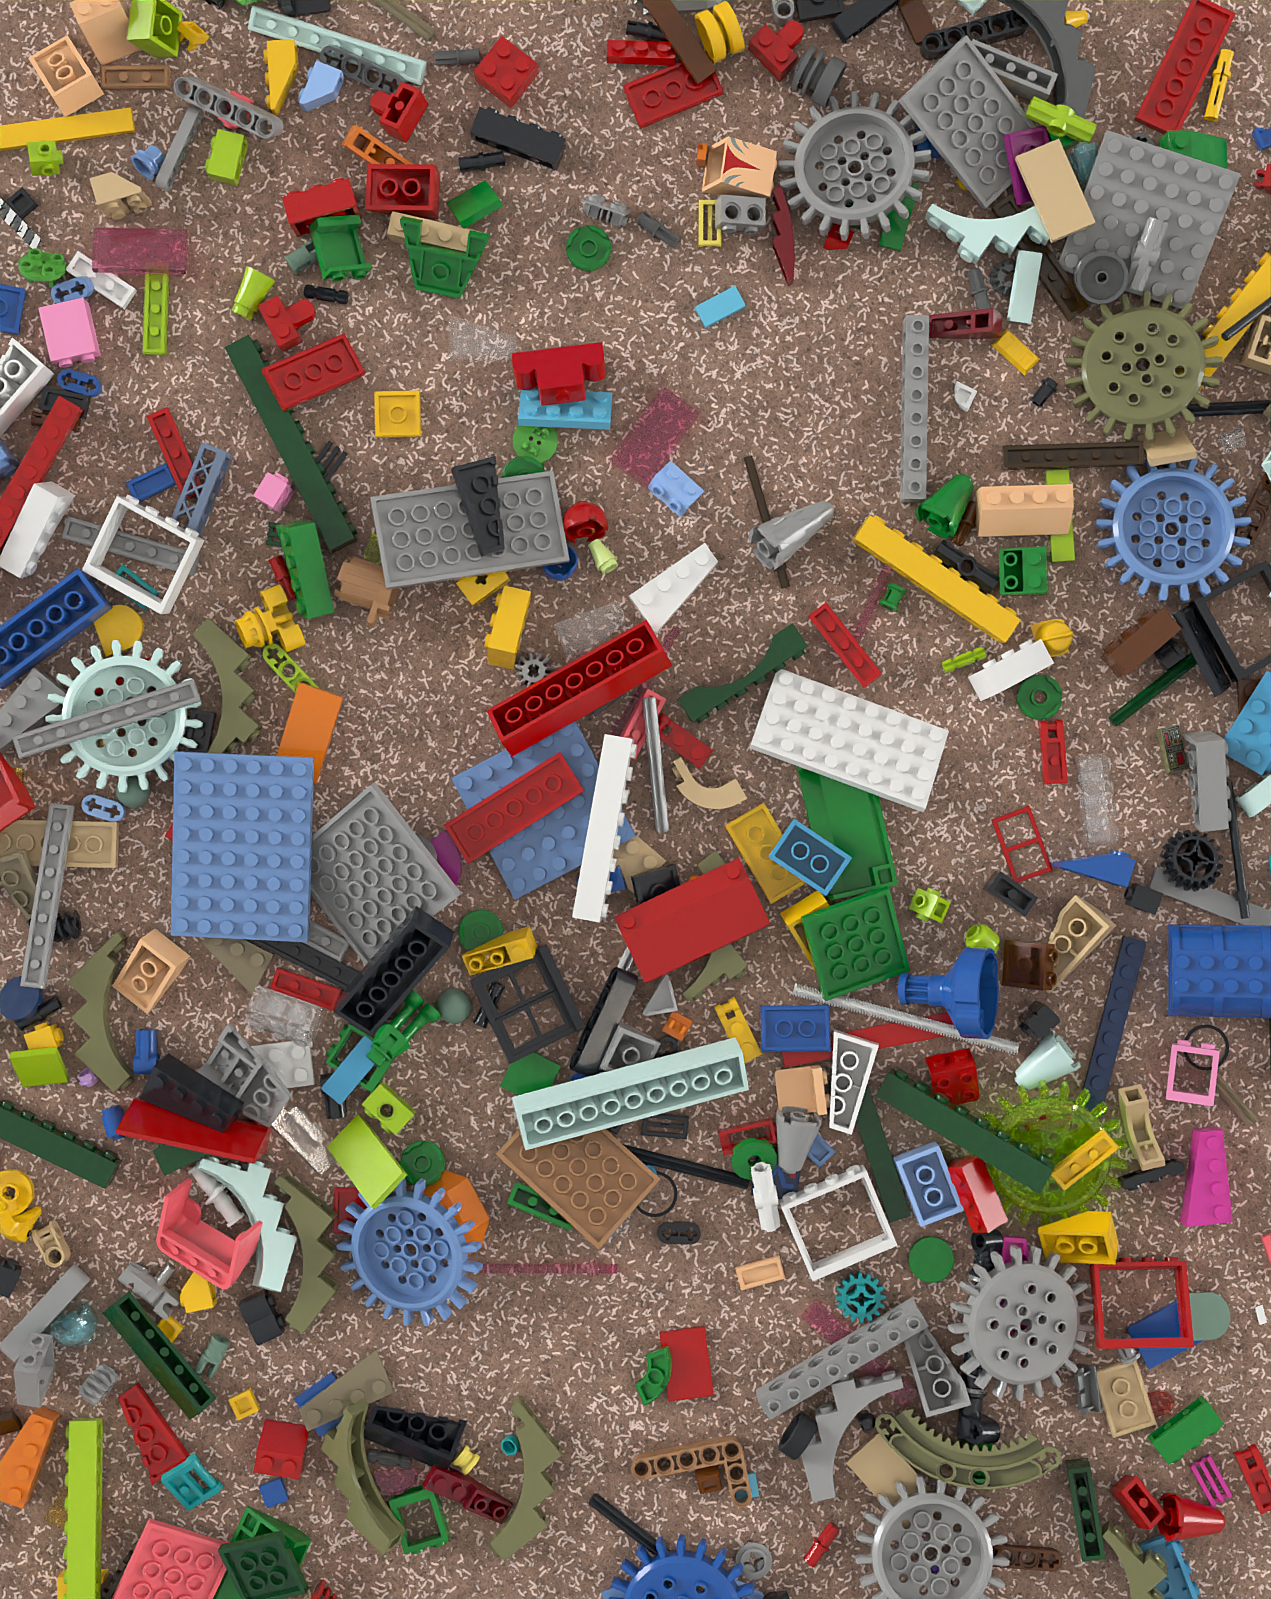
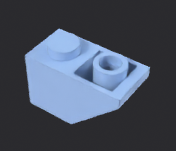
(322, 86)

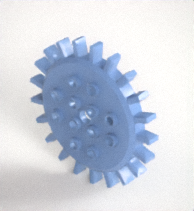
(1204, 501)
(386, 1282)

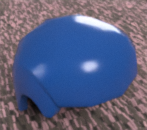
(558, 573)

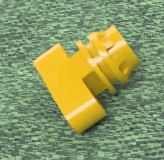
(259, 627)

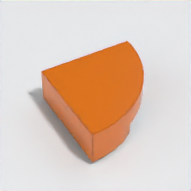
(701, 154)

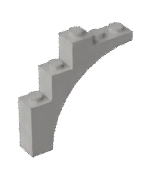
(832, 1421)

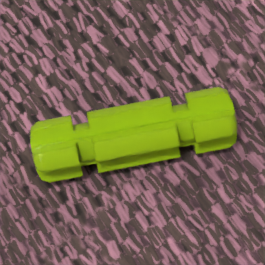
(963, 659)

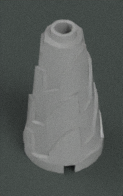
(786, 534)

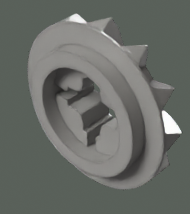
(763, 1564)

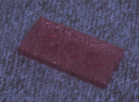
(140, 250)
(655, 437)

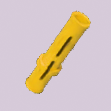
(1224, 60)

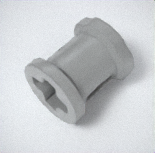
(1127, 1355)

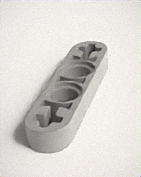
(179, 148)

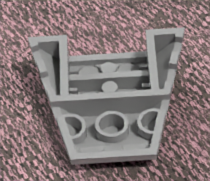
(246, 1076)

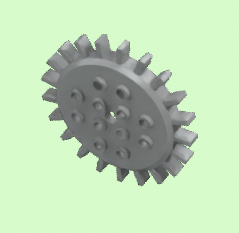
(819, 147)
(1011, 1283)
(969, 1541)

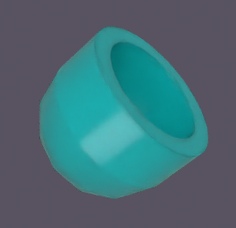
(510, 1445)

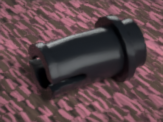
(1047, 387)

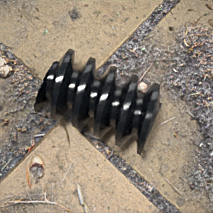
(66, 928)

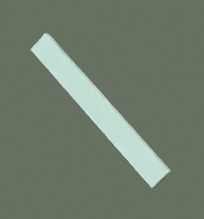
(317, 37)

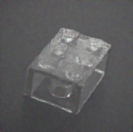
(284, 1016)

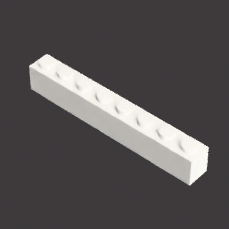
(603, 828)

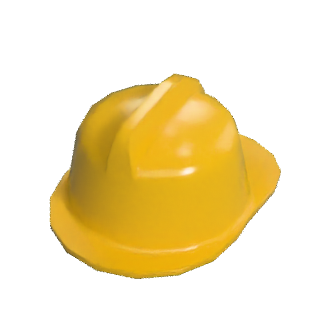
(1054, 634)

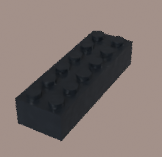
(394, 971)

